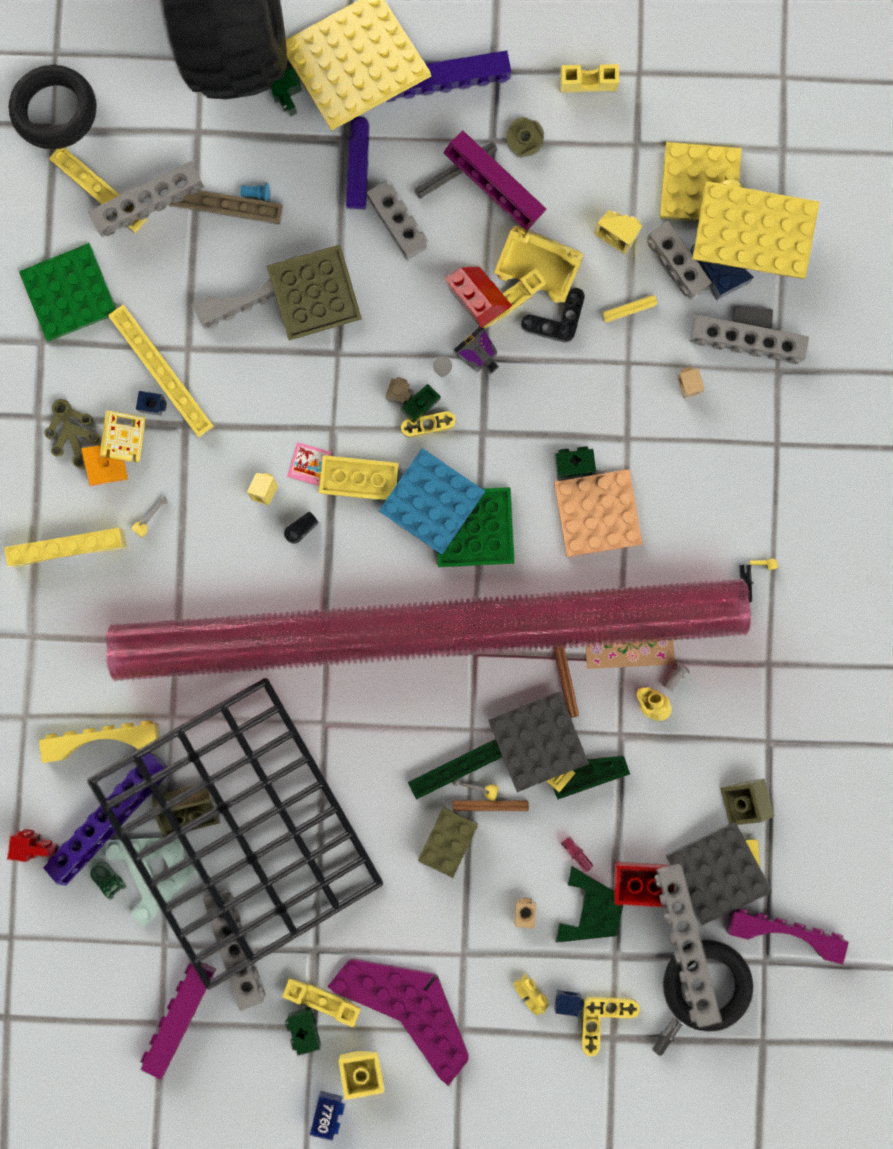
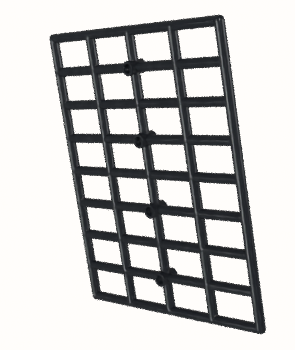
(237, 832)

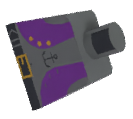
(478, 351)

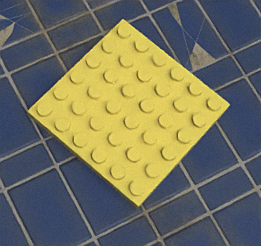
(355, 61)

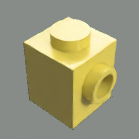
(262, 488)

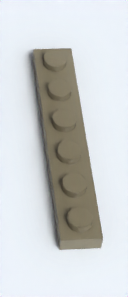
(232, 206)

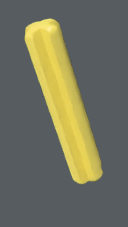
(630, 308)

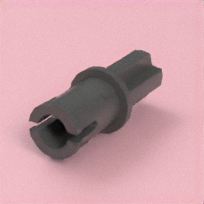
(667, 1037)

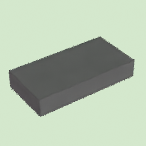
(753, 316)

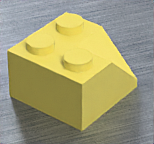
(618, 230)
(361, 1074)

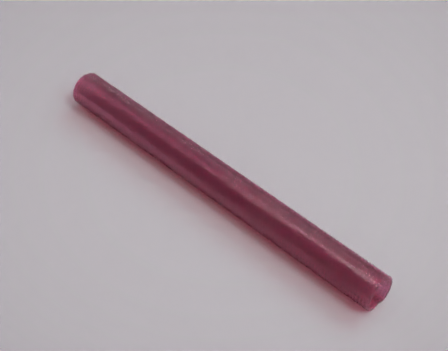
(418, 630)

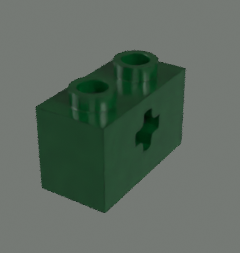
(584, 467)
(305, 1020)

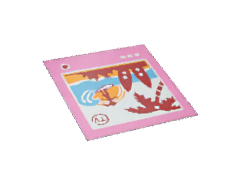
(307, 463)

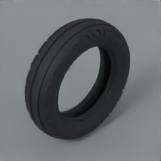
(34, 82)
(742, 992)

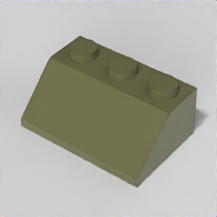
(187, 809)

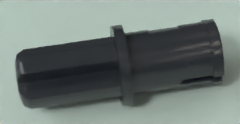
(747, 578)

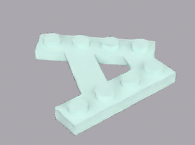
(172, 853)

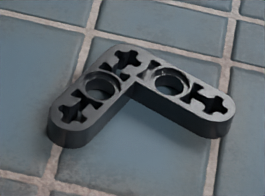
(557, 326)

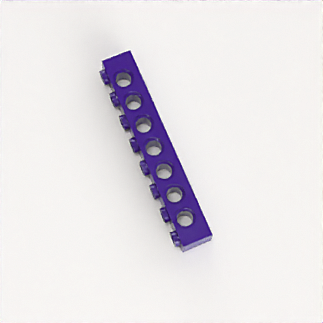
(90, 845)

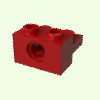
(26, 845)

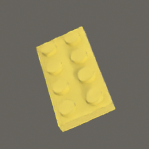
(357, 477)

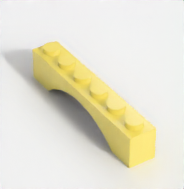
(65, 546)
(59, 748)

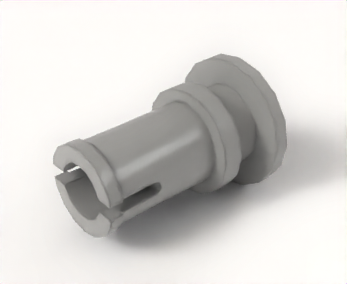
(442, 366)
(675, 676)

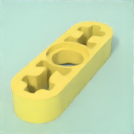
(443, 426)

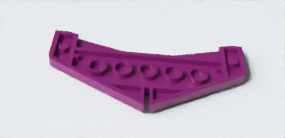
(422, 1012)

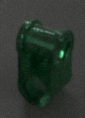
(107, 881)

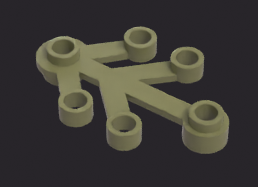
(69, 430)

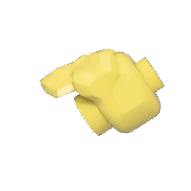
(654, 704)

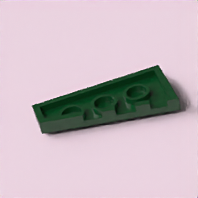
(594, 774)

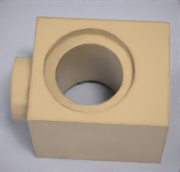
(690, 382)
(528, 921)

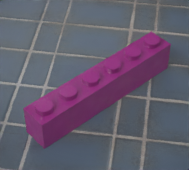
(494, 180)
(176, 1022)

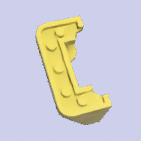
(553, 260)

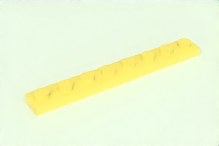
(161, 371)

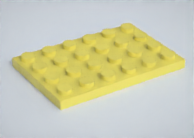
(755, 230)

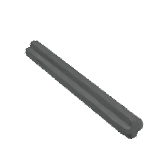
(447, 175)

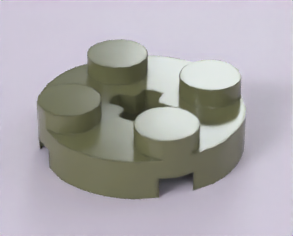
(528, 127)

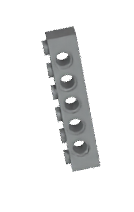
(135, 197)
(797, 343)
(244, 997)

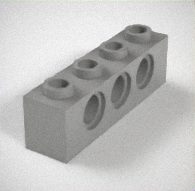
(667, 234)
(409, 247)

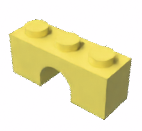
(598, 80)

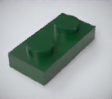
(420, 403)

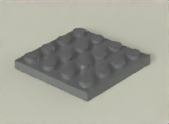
(538, 741)
(720, 873)

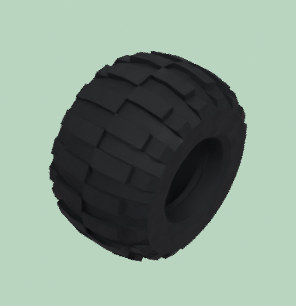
(227, 45)

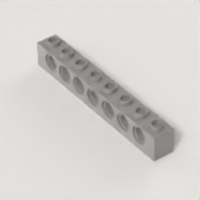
(709, 1013)

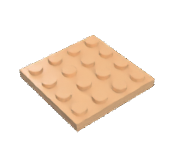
(598, 513)

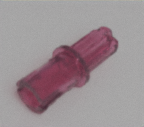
(577, 854)

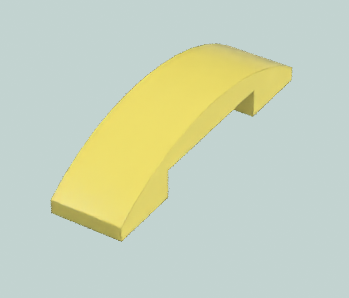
(521, 292)
(322, 1001)

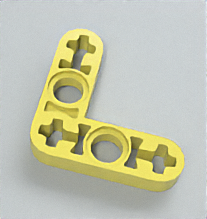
(595, 1016)

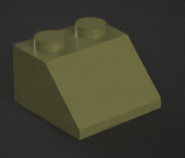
(747, 802)

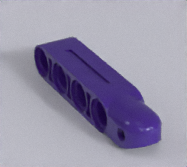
(358, 164)

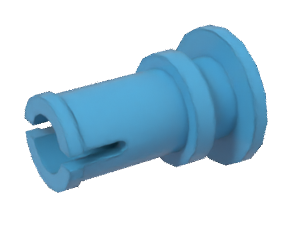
(256, 191)

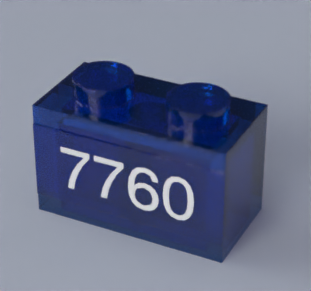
(326, 1115)

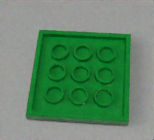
(68, 292)
(485, 535)

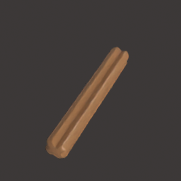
(566, 682)
(489, 805)

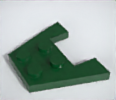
(599, 914)

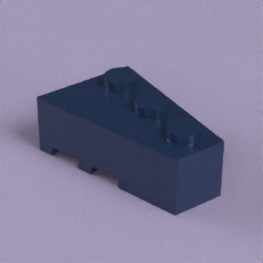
(724, 278)

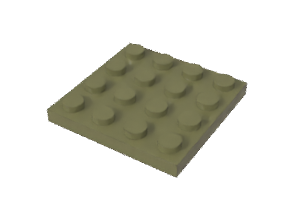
(314, 292)

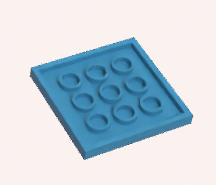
(431, 501)

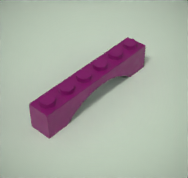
(747, 926)

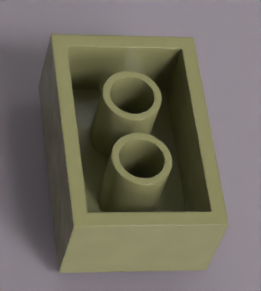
(448, 842)

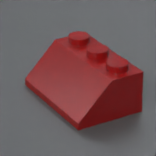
(477, 294)
(636, 884)

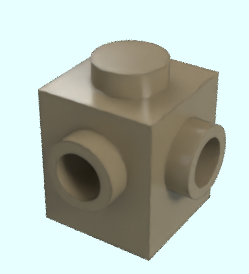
(398, 391)

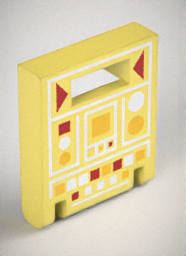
(122, 439)

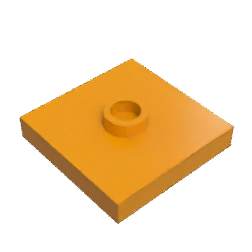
(102, 469)

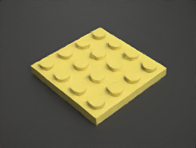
(686, 172)

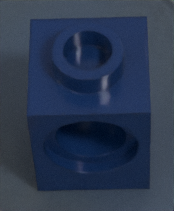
(143, 400)
(568, 1003)

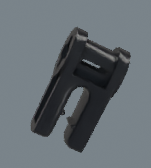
(302, 525)

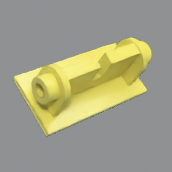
(526, 987)

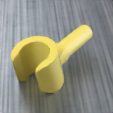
(771, 563)

